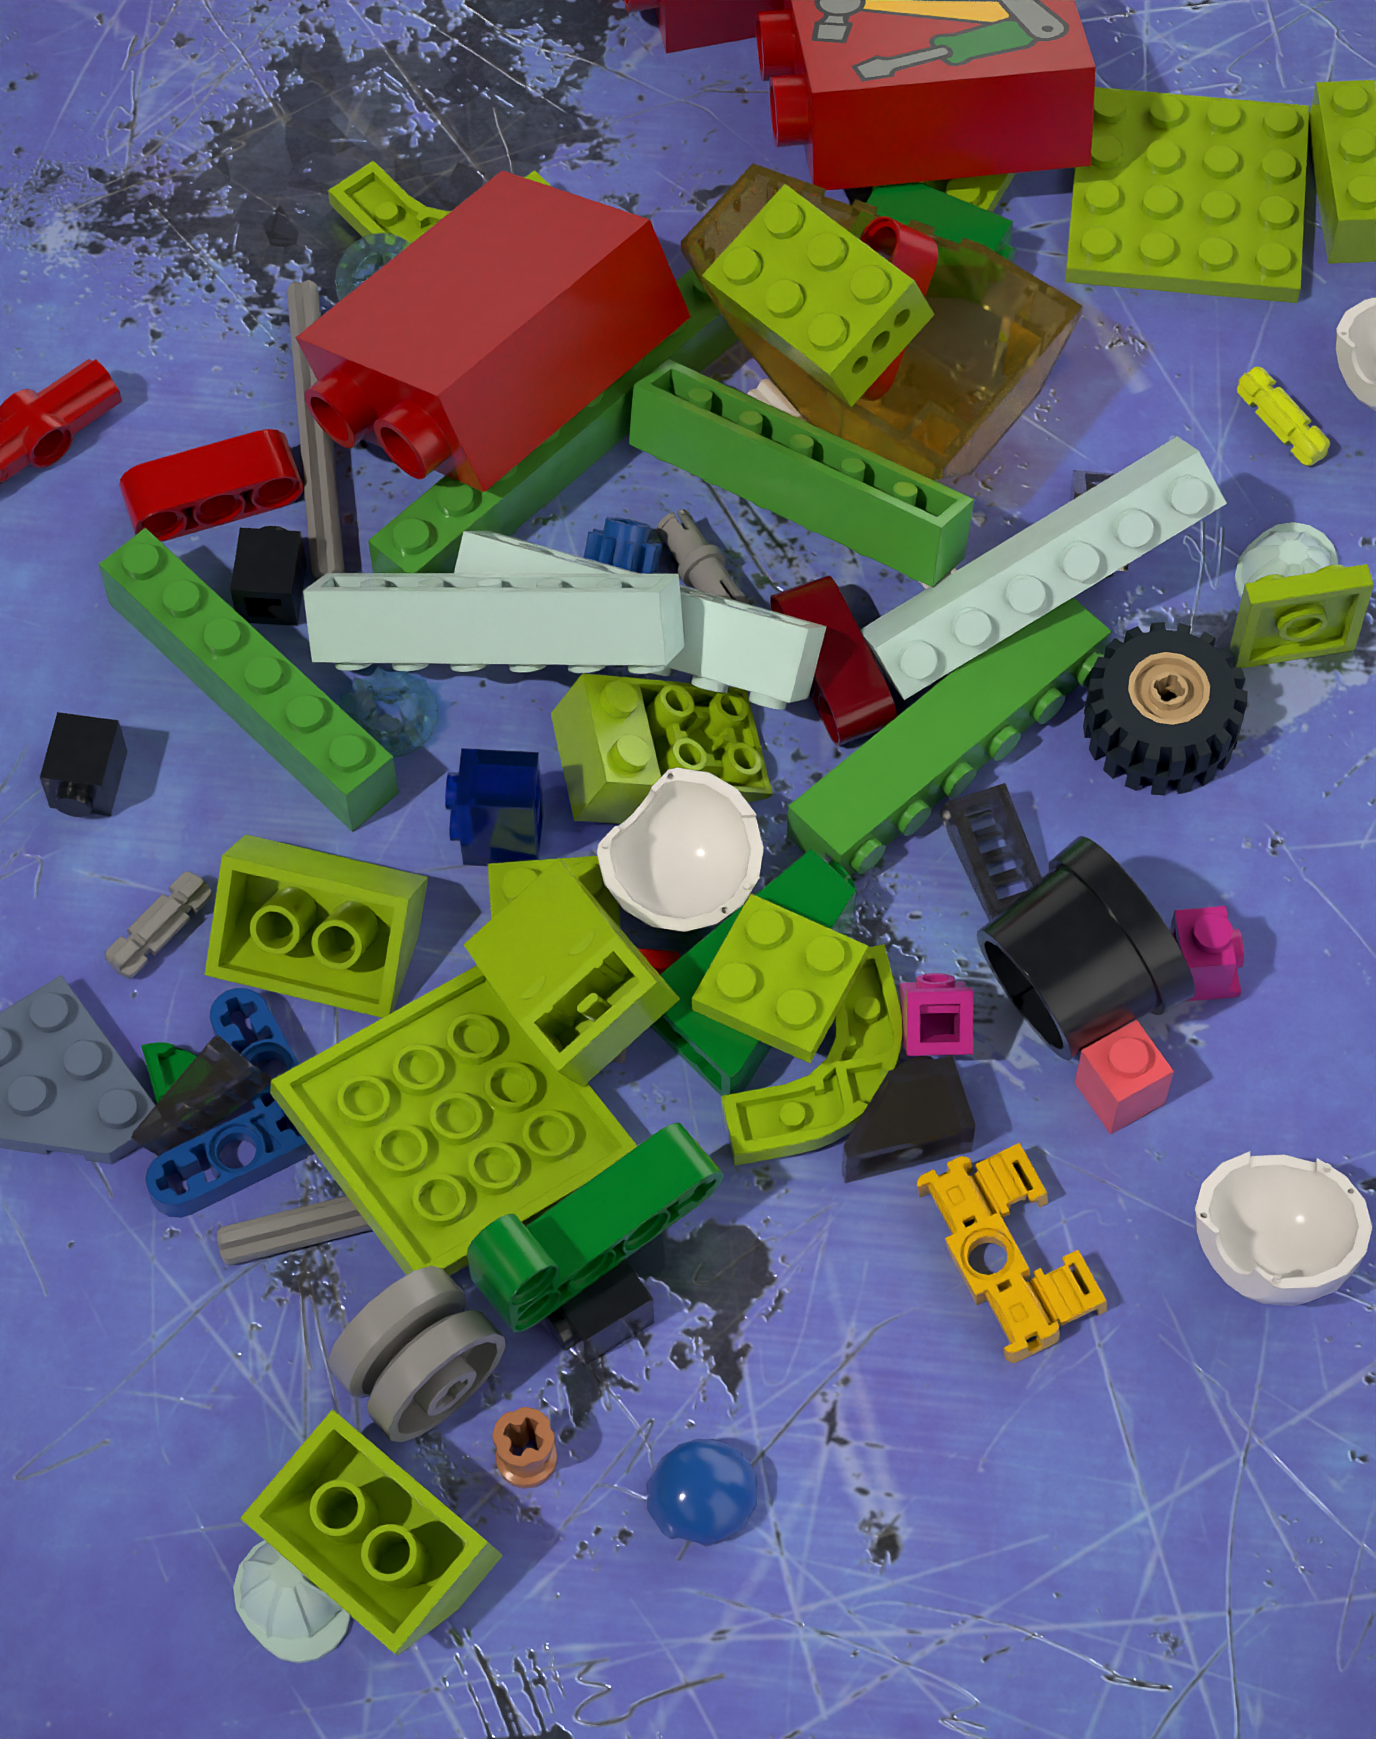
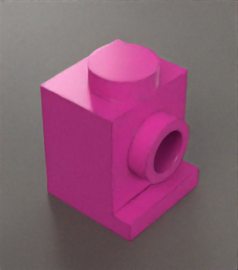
(1210, 950)
(936, 1016)

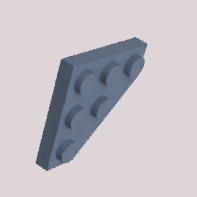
(65, 1081)

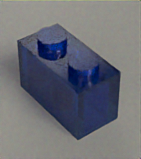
(496, 806)

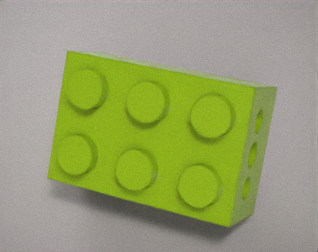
(818, 294)

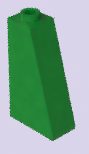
(712, 1049)

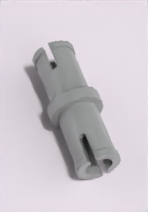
(699, 562)

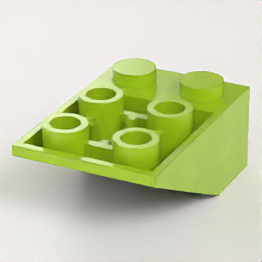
(628, 731)
(569, 974)

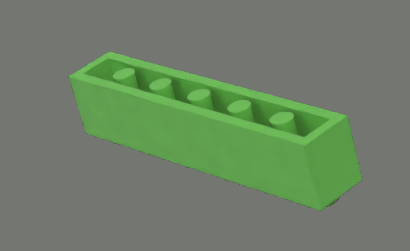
(801, 472)
(250, 679)
(946, 739)

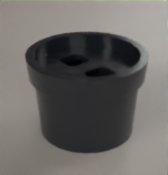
(1084, 952)

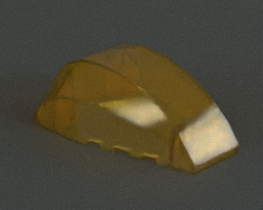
(959, 376)

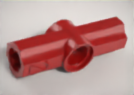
(42, 424)

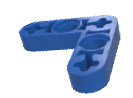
(262, 1126)

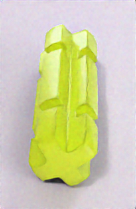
(1283, 416)

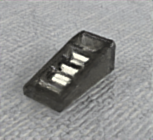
(997, 803)
(201, 1097)

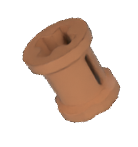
(517, 1429)

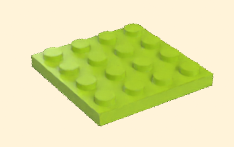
(1191, 196)
(448, 1123)

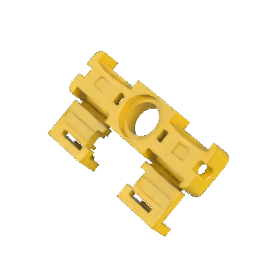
(1018, 1305)

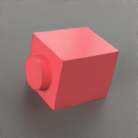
(1123, 1076)

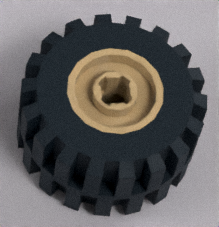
(1164, 708)

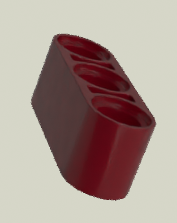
(847, 680)

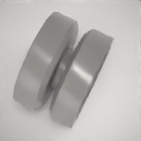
(416, 1353)

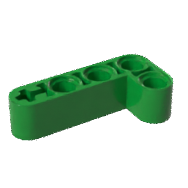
(592, 1230)

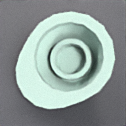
(1285, 551)
(286, 1608)

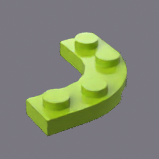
(379, 205)
(833, 1096)

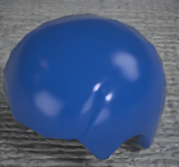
(702, 1492)

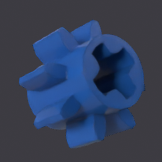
(624, 545)

